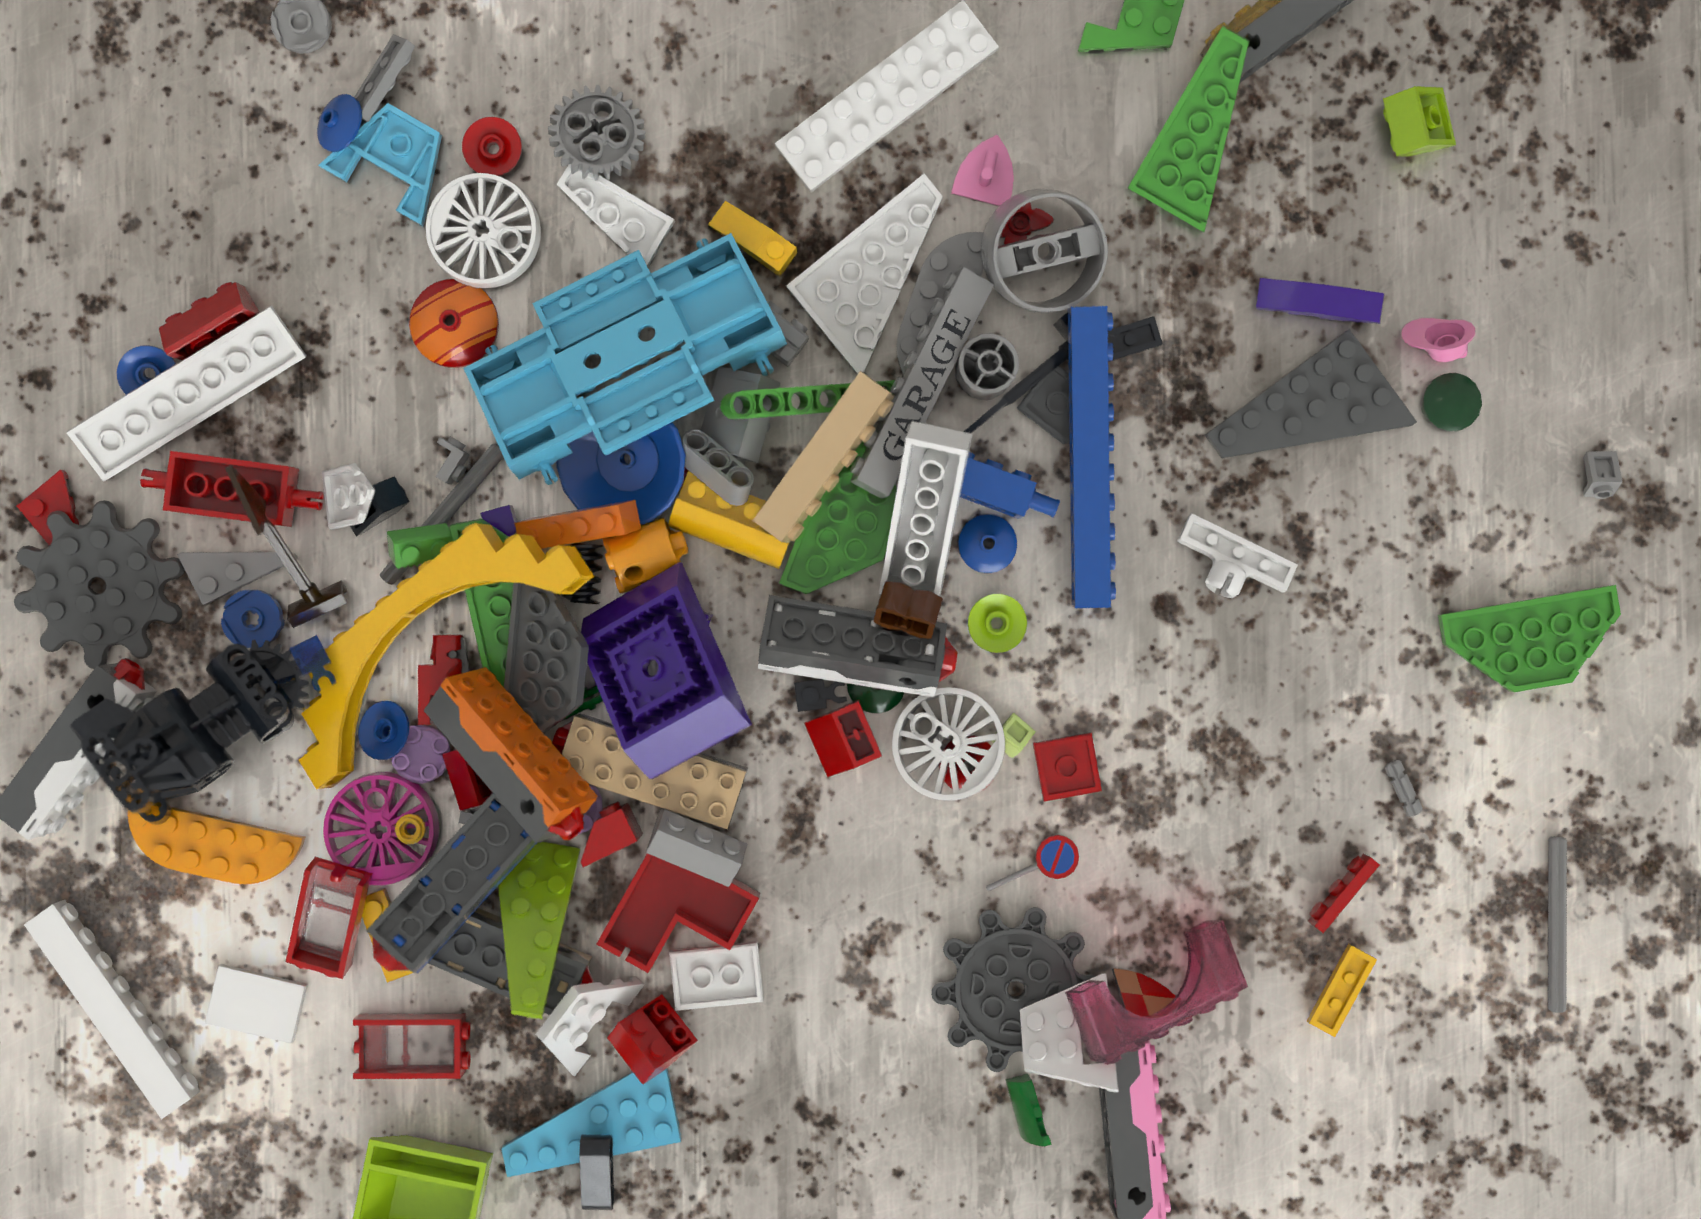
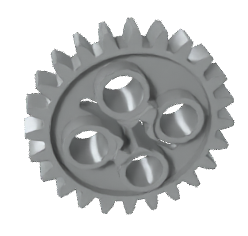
(583, 111)

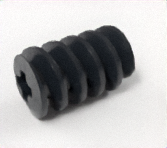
(585, 593)

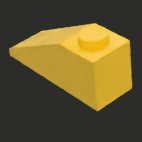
(754, 238)

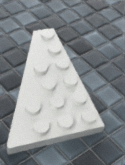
(861, 277)

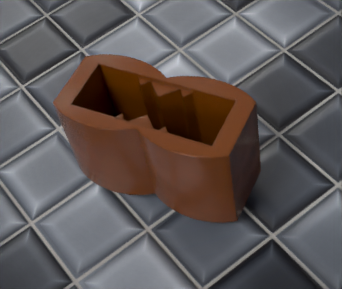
(908, 609)

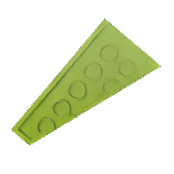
(533, 918)

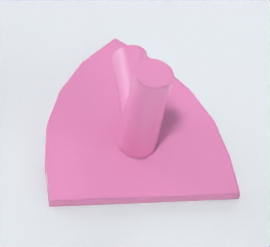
(986, 173)

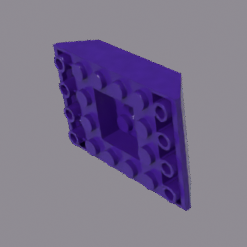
(690, 697)

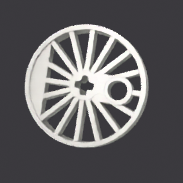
(441, 213)
(984, 771)

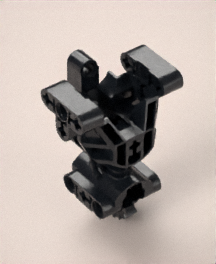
(182, 743)

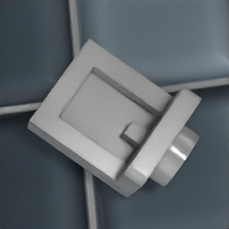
(453, 467)

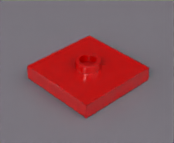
(1067, 766)

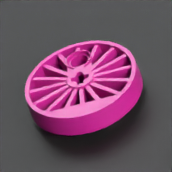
(381, 842)

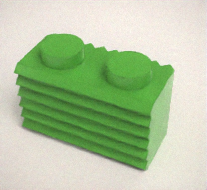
(417, 544)

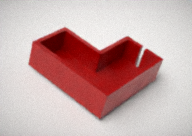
(668, 895)

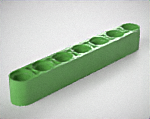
(781, 400)

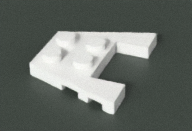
(577, 1014)
(1055, 1043)

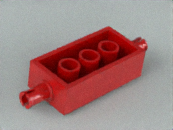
(203, 487)

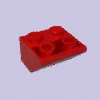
(843, 739)
(651, 1038)

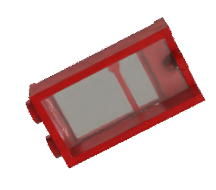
(328, 917)
(412, 1046)

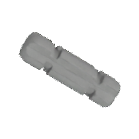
(1403, 788)

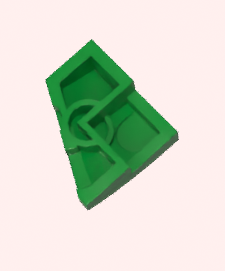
(1027, 1110)

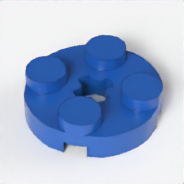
(260, 603)

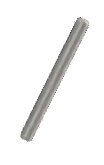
(453, 501)
(1557, 923)

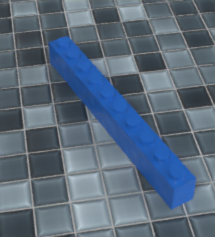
(1090, 456)

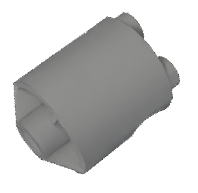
(987, 366)

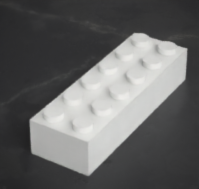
(926, 507)

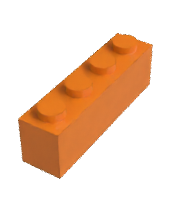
(582, 524)

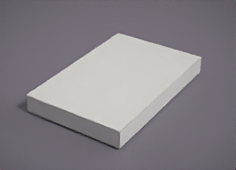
(716, 976)
(256, 1003)

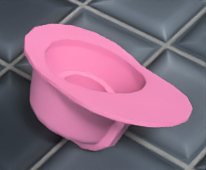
(1441, 338)

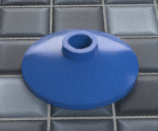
(339, 123)
(135, 361)
(972, 548)
(375, 728)

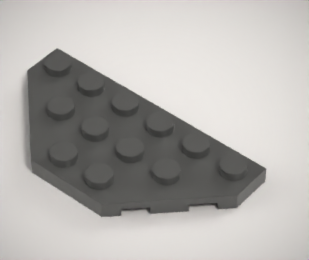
(544, 656)

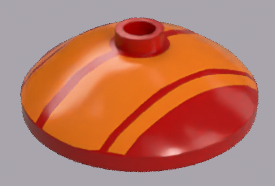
(469, 335)

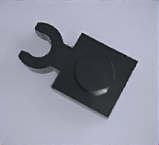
(813, 694)

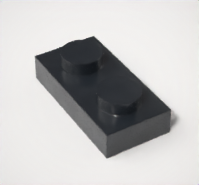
(1134, 338)

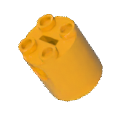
(643, 553)

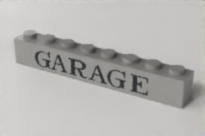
(922, 380)

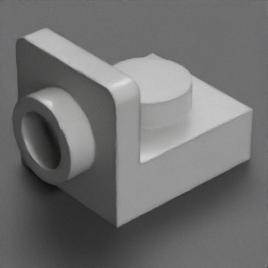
(1602, 474)

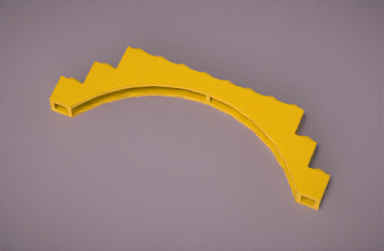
(468, 562)

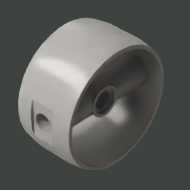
(1064, 246)

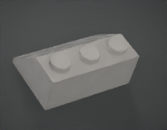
(696, 847)

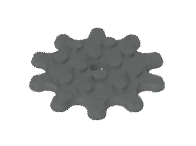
(132, 580)
(987, 969)

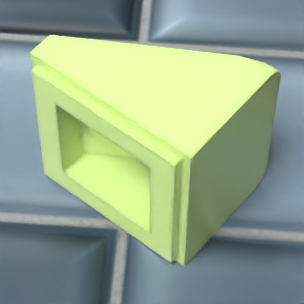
(1016, 735)

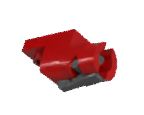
(449, 659)

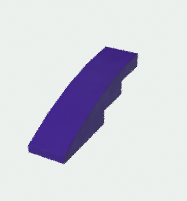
(1320, 300)

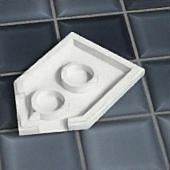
(346, 496)

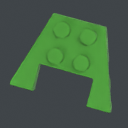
(1140, 26)

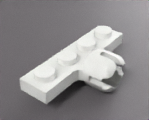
(1234, 558)

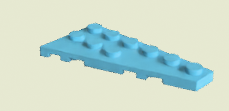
(626, 1109)

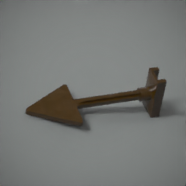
(313, 601)

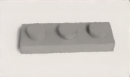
(383, 75)

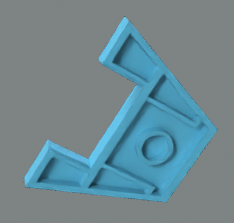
(400, 148)

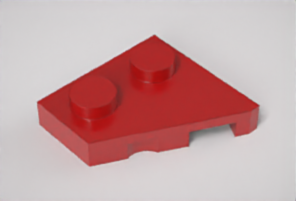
(49, 497)

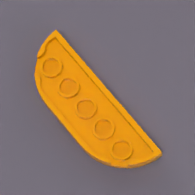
(215, 846)

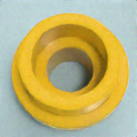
(401, 831)

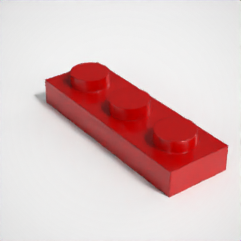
(1342, 892)

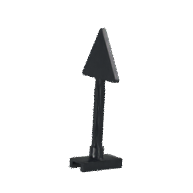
(1032, 379)

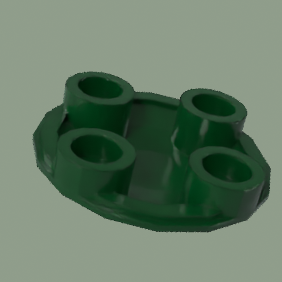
(1452, 402)

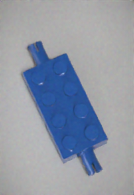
(1004, 491)

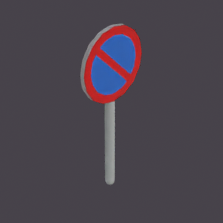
(1054, 857)

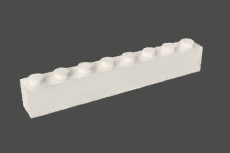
(112, 1007)

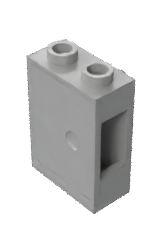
(741, 436)

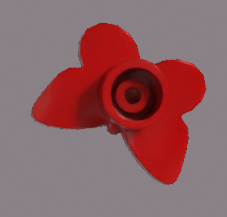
(1024, 222)

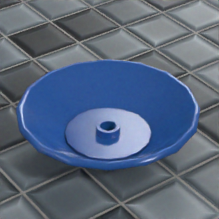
(649, 479)

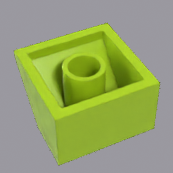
(1418, 121)

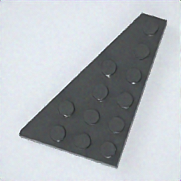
(1322, 399)

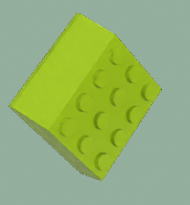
(421, 1180)

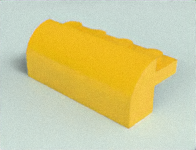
(712, 519)

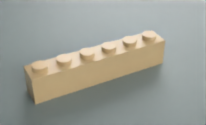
(824, 458)

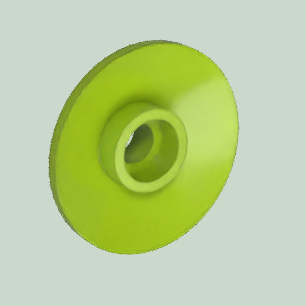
(1012, 628)

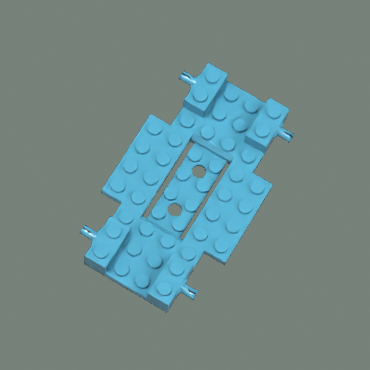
(697, 300)

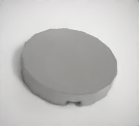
(301, 25)

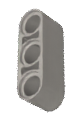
(717, 467)

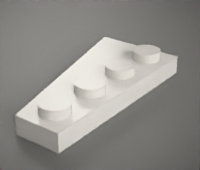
(618, 213)

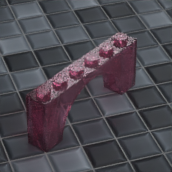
(1210, 978)

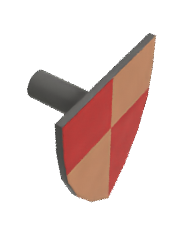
(1141, 993)

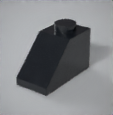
(387, 501)

